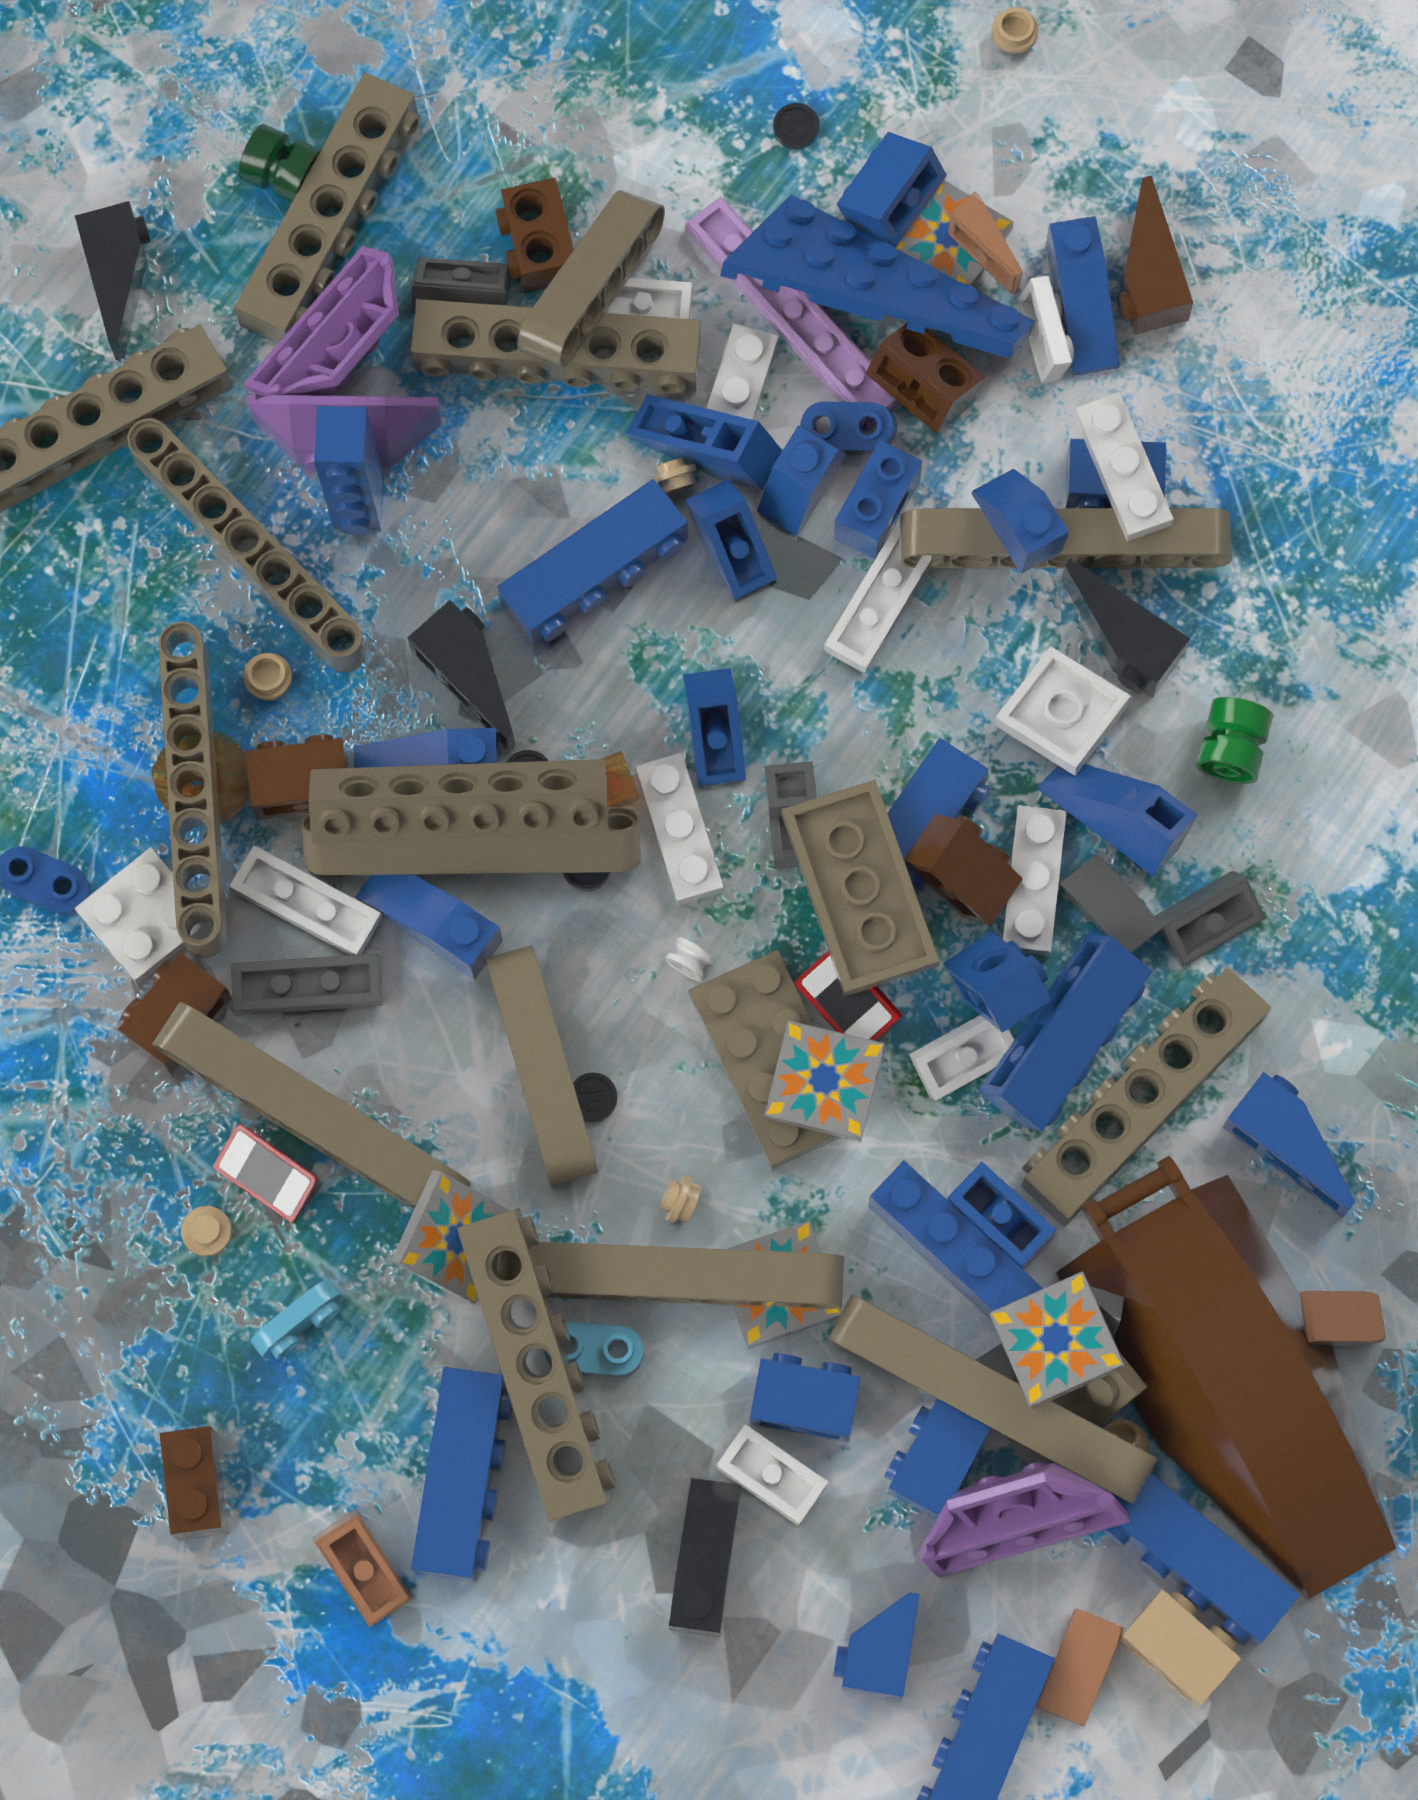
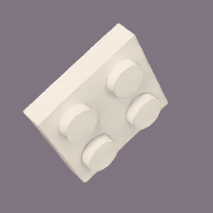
(1062, 710)
(137, 916)

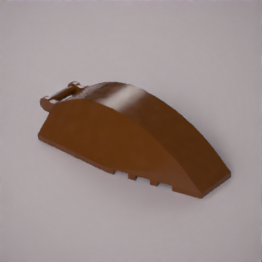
(1234, 1379)

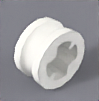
(689, 959)

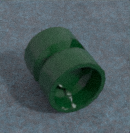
(275, 162)

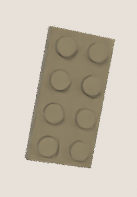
(860, 888)
(746, 1024)

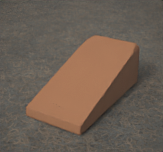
(981, 238)
(1342, 1318)
(362, 1568)
(1079, 1667)

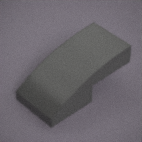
(786, 787)
(1110, 903)

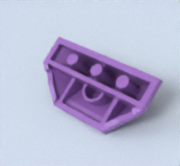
(333, 331)
(395, 422)
(1016, 1516)

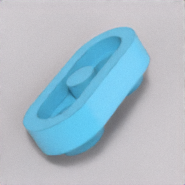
(282, 1332)
(594, 1346)

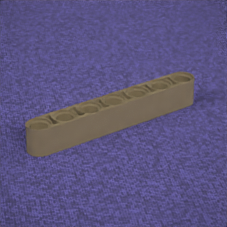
(237, 525)
(1094, 540)
(195, 811)
(552, 853)
(298, 1105)
(687, 1274)
(992, 1399)

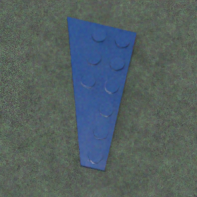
(870, 279)

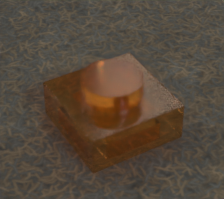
(620, 784)

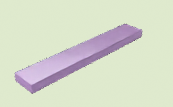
(796, 319)

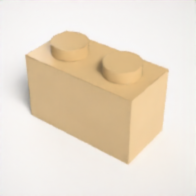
(1181, 1647)

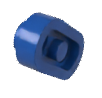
(847, 424)
(41, 880)

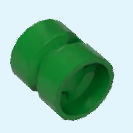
(1236, 732)

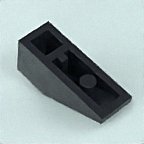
(117, 266)
(1130, 636)
(458, 657)
(704, 1558)

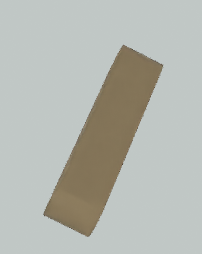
(591, 278)
(541, 1065)

